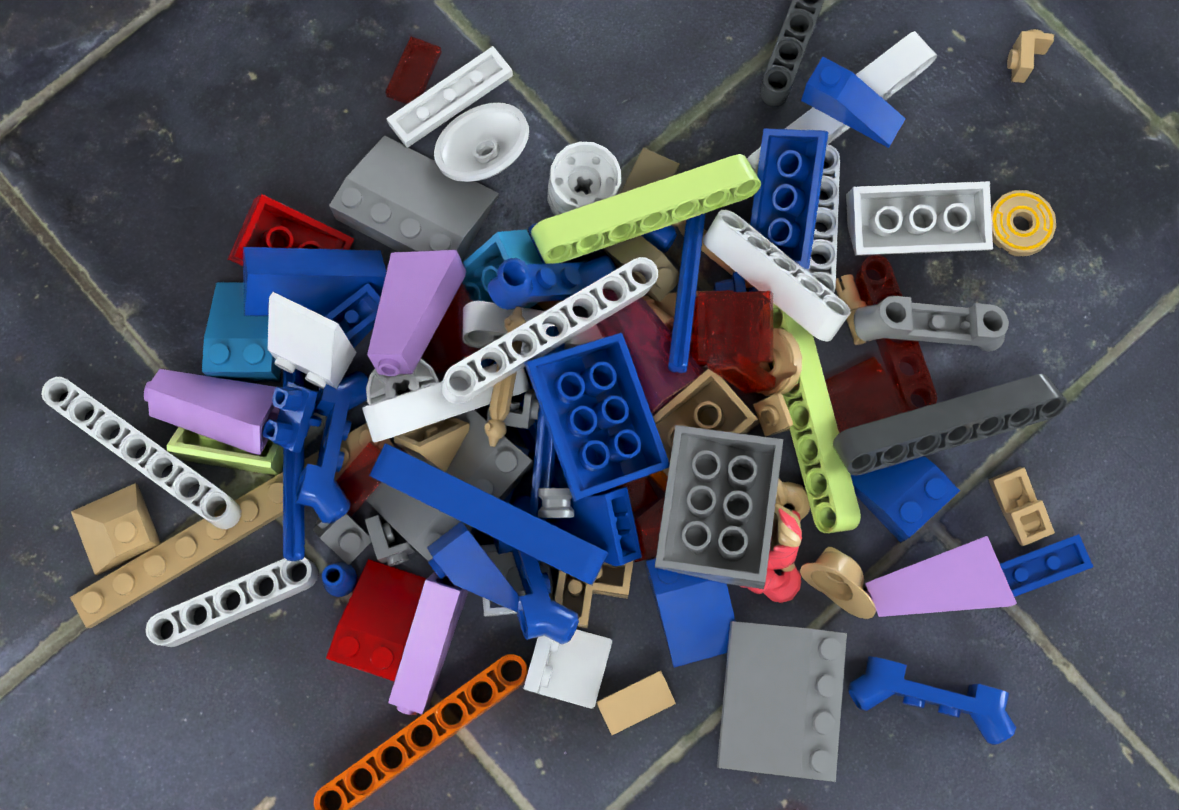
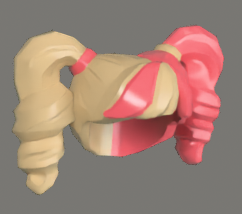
(785, 543)

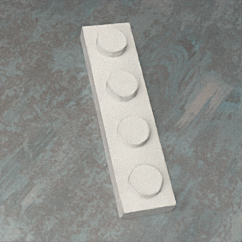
(449, 97)

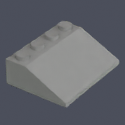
(410, 202)
(476, 463)
(719, 506)
(782, 701)

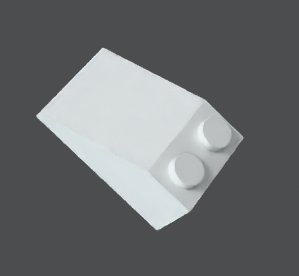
(307, 342)

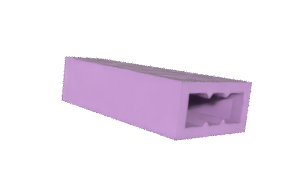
(412, 306)
(213, 407)
(950, 581)
(427, 644)

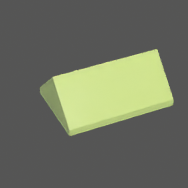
(201, 449)

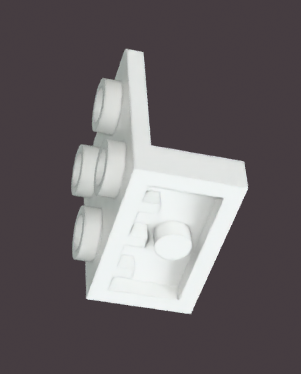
(569, 670)

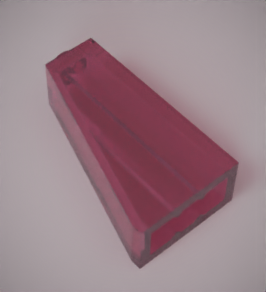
(649, 348)

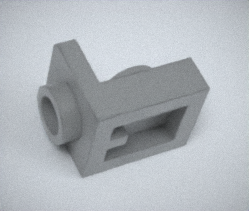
(522, 416)
(382, 537)

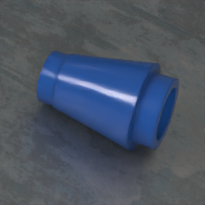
(346, 582)

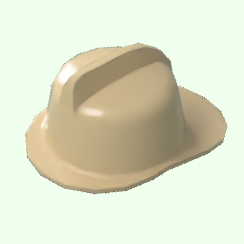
(841, 581)

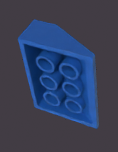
(597, 416)

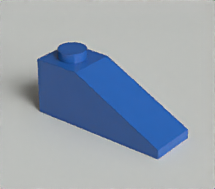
(851, 102)
(357, 314)
(470, 567)

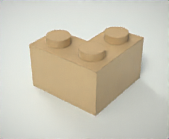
(578, 594)

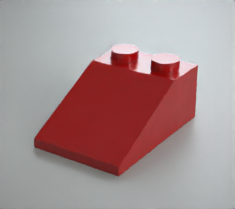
(279, 226)
(377, 620)

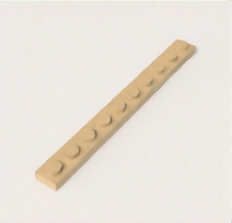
(196, 543)

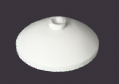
(481, 142)

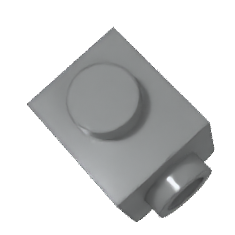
(343, 537)

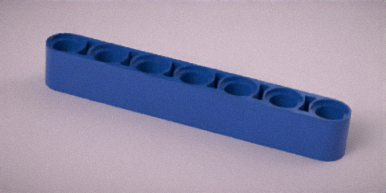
(489, 514)

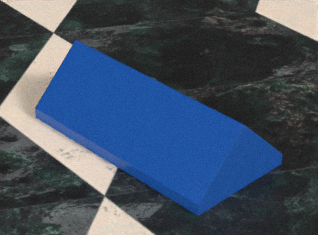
(790, 189)
(308, 276)

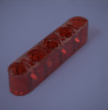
(892, 352)

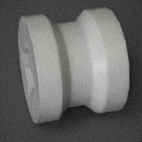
(555, 503)

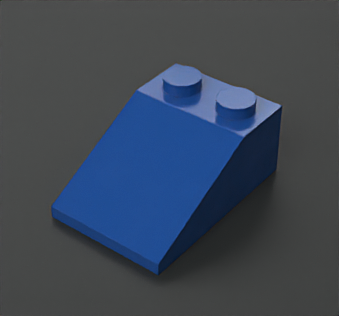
(905, 494)
(692, 614)

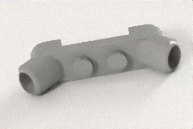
(901, 319)

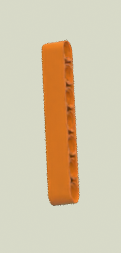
(405, 740)

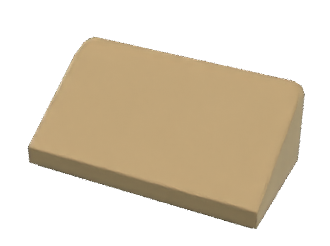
(636, 702)

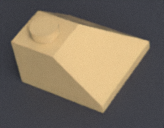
(116, 529)

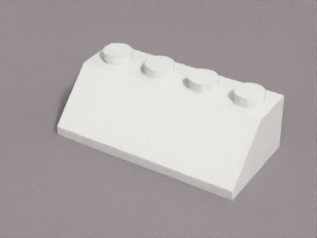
(920, 218)

